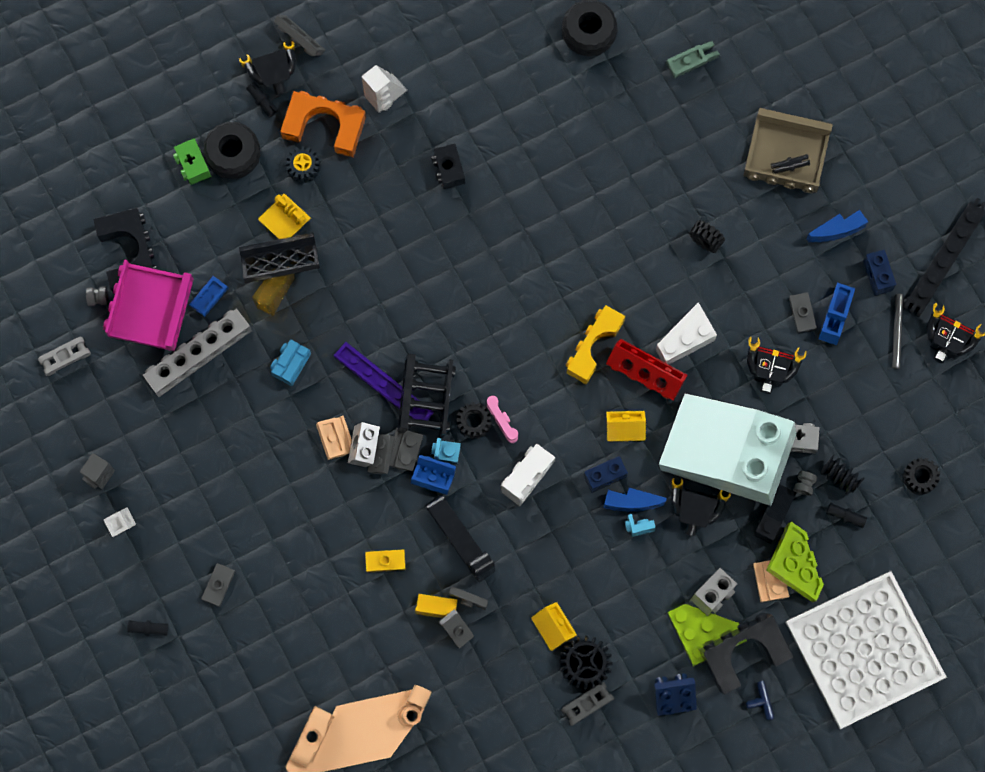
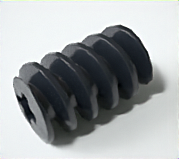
(841, 475)

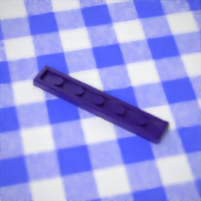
(376, 379)

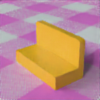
(626, 426)
(435, 606)
(553, 626)

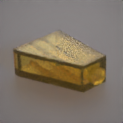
(272, 293)

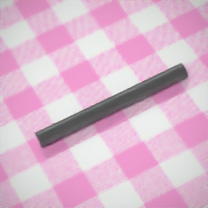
(897, 331)

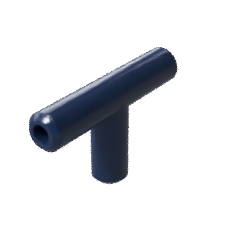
(763, 701)

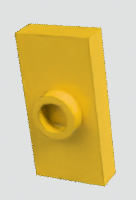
(385, 560)

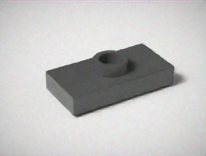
(802, 312)
(218, 585)
(468, 599)
(456, 628)

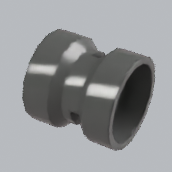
(97, 296)
(805, 483)

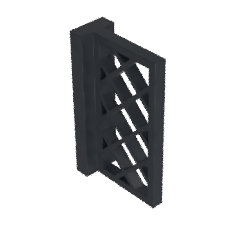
(273, 251)

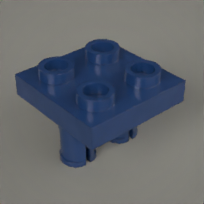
(675, 695)

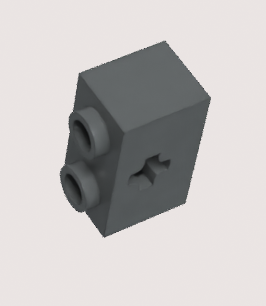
(96, 472)

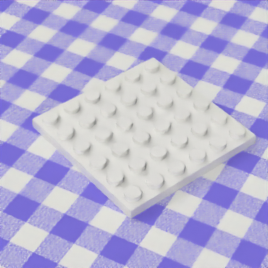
(865, 650)

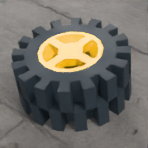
(299, 158)

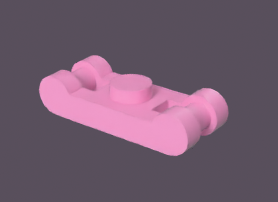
(502, 420)

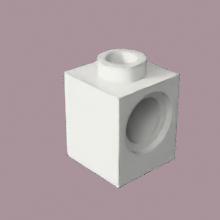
(119, 521)

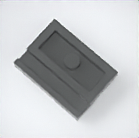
(405, 450)

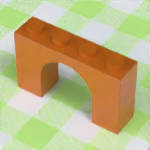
(304, 107)

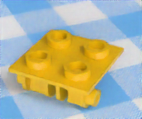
(284, 217)

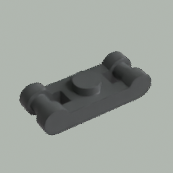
(587, 704)

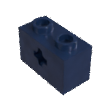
(879, 272)
(605, 474)

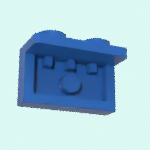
(433, 474)

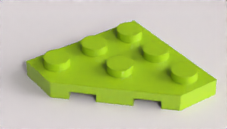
(795, 563)
(697, 628)

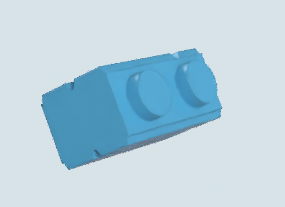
(290, 362)

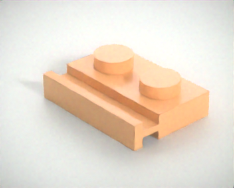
(334, 437)
(769, 586)

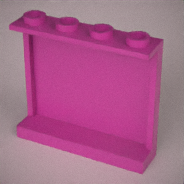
(148, 306)

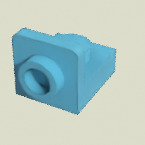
(446, 451)
(642, 527)

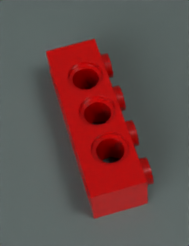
(656, 368)

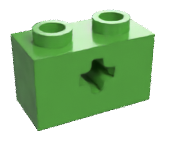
(190, 151)

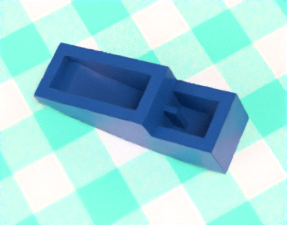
(838, 228)
(836, 314)
(633, 501)

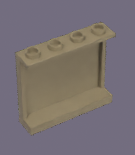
(784, 136)

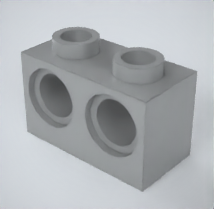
(711, 590)

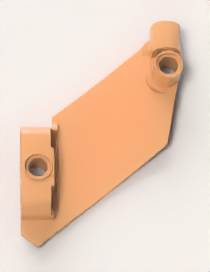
(357, 731)

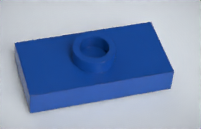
(208, 296)

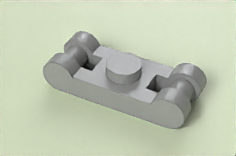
(64, 356)

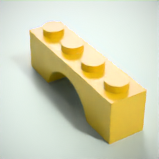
(607, 324)

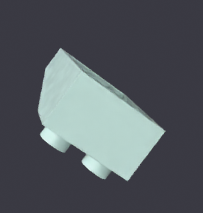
(729, 447)

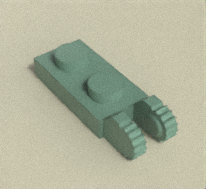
(691, 59)

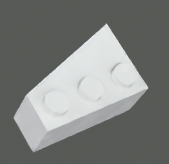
(381, 88)
(687, 336)
(527, 474)

